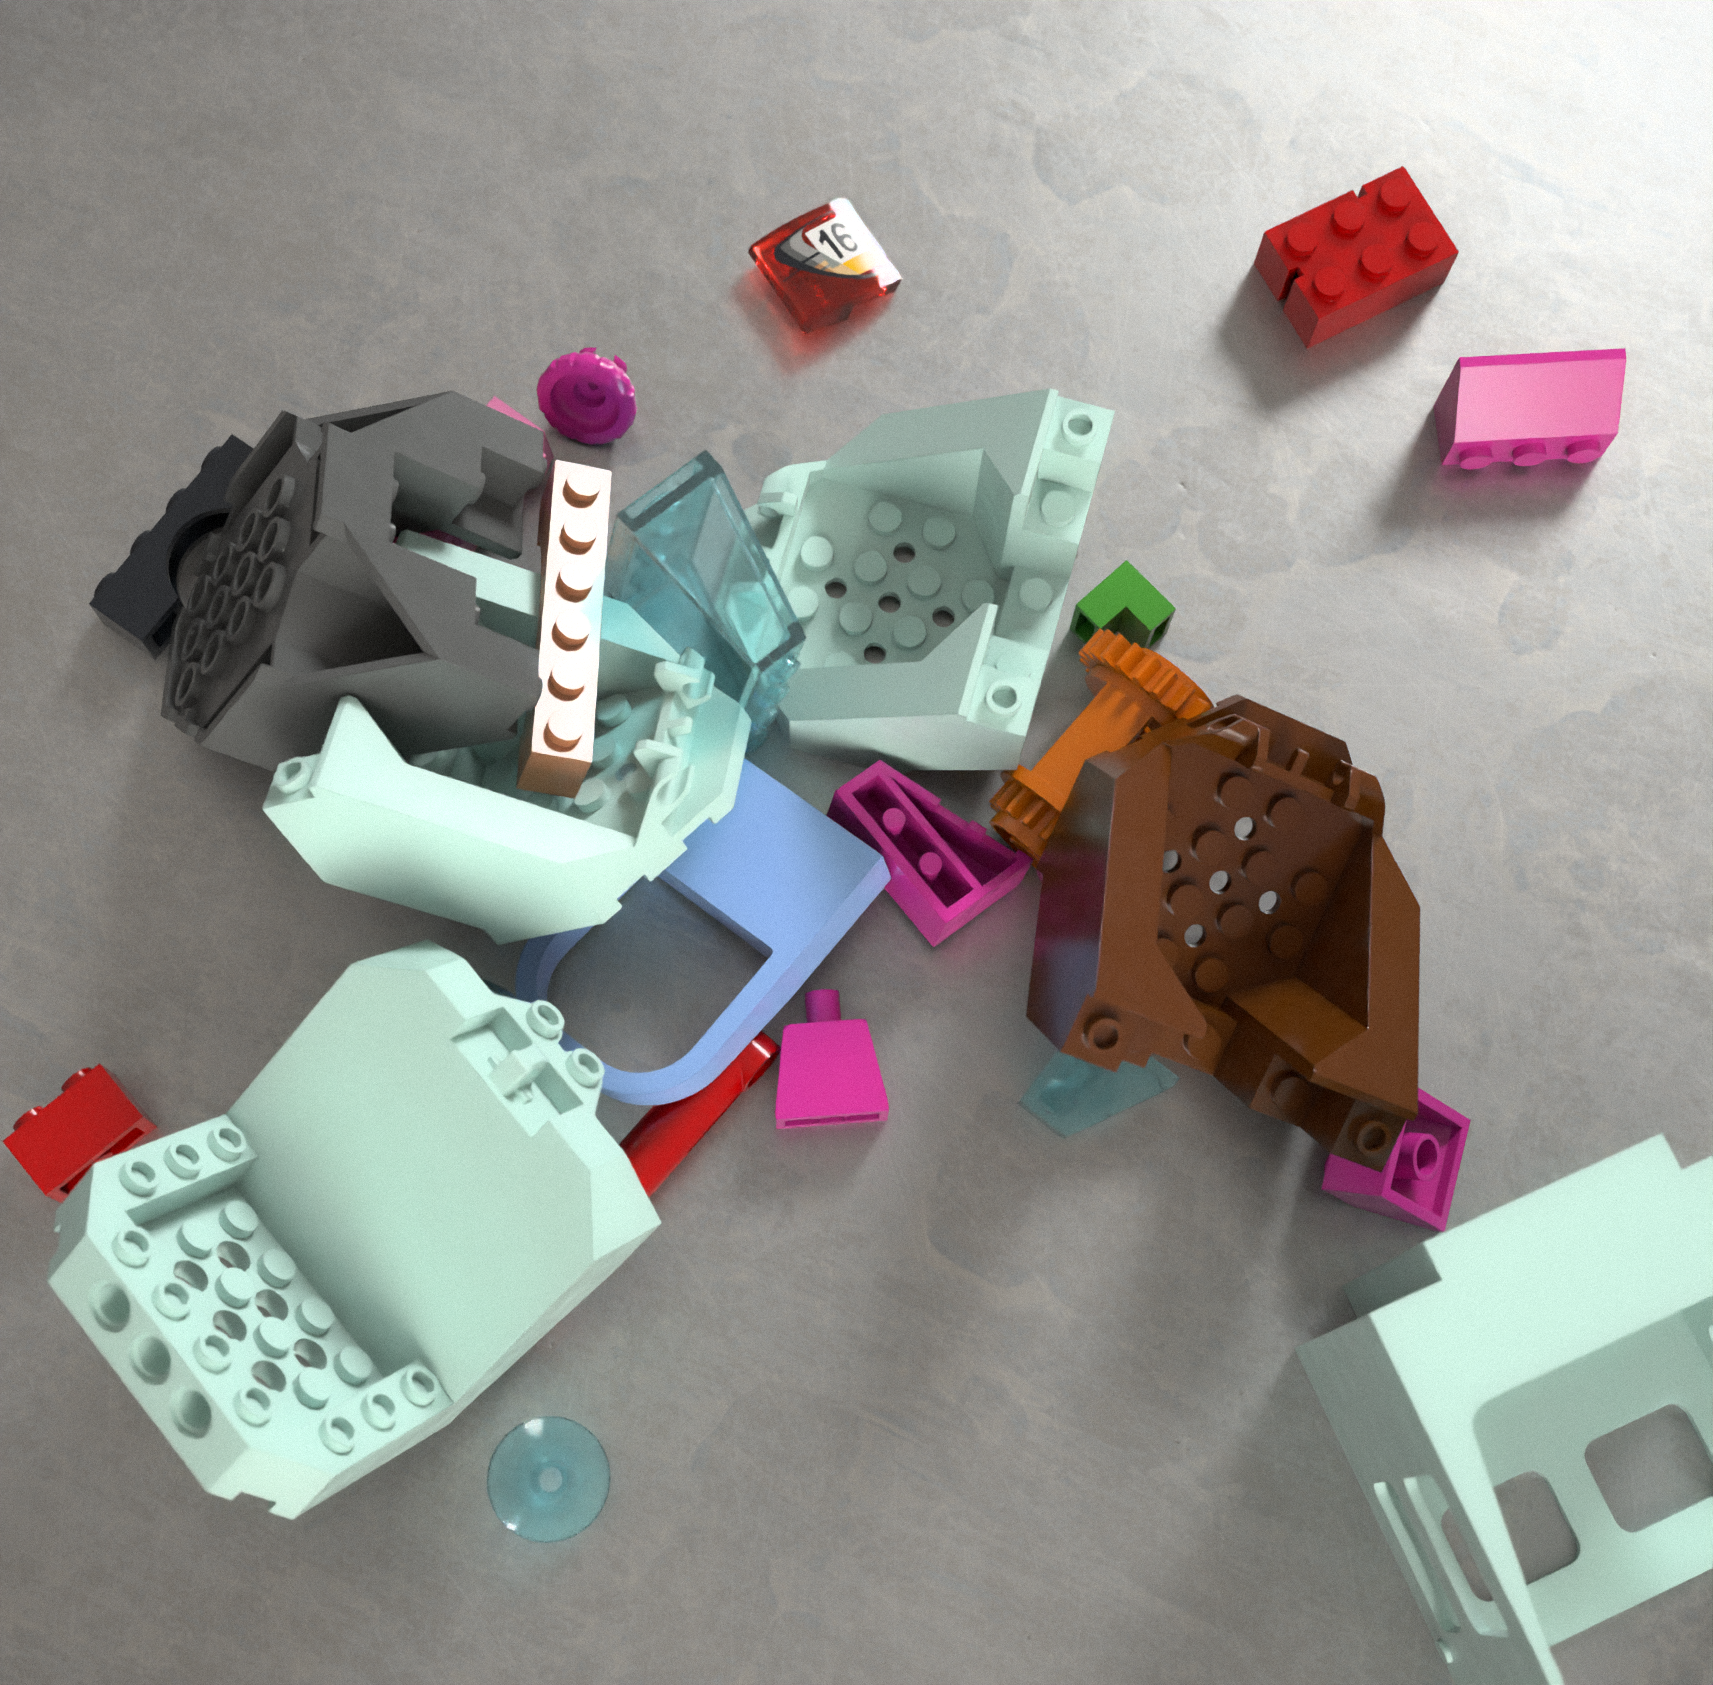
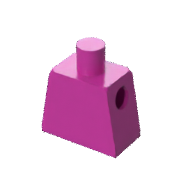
(828, 1069)

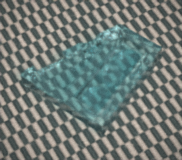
(1078, 1094)

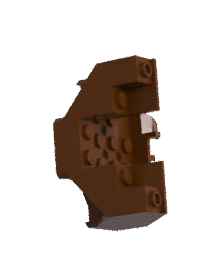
(1285, 1005)

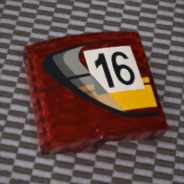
(824, 265)

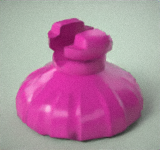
(587, 397)

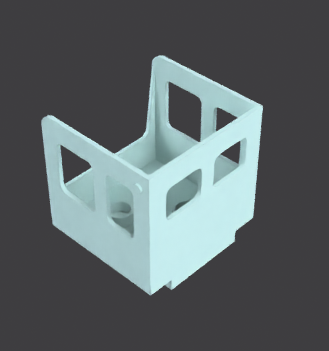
(1507, 1360)

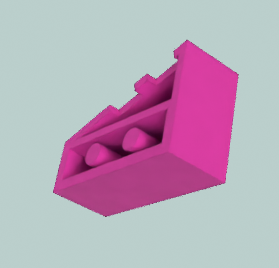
(936, 860)

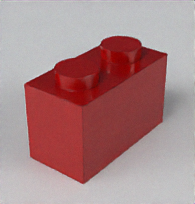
(76, 1130)

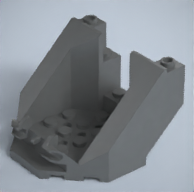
(322, 605)

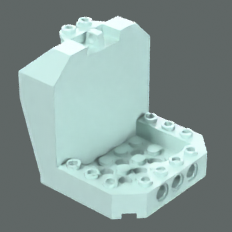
(400, 1198)

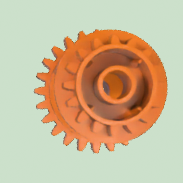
(1132, 695)

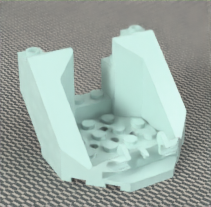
(995, 519)
(505, 859)

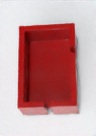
(1355, 257)

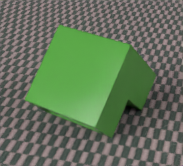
(1125, 605)

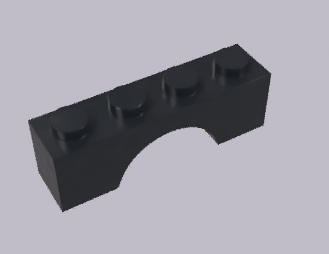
(144, 591)

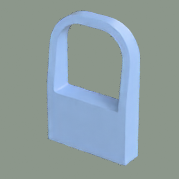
(774, 879)

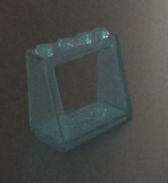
(706, 585)

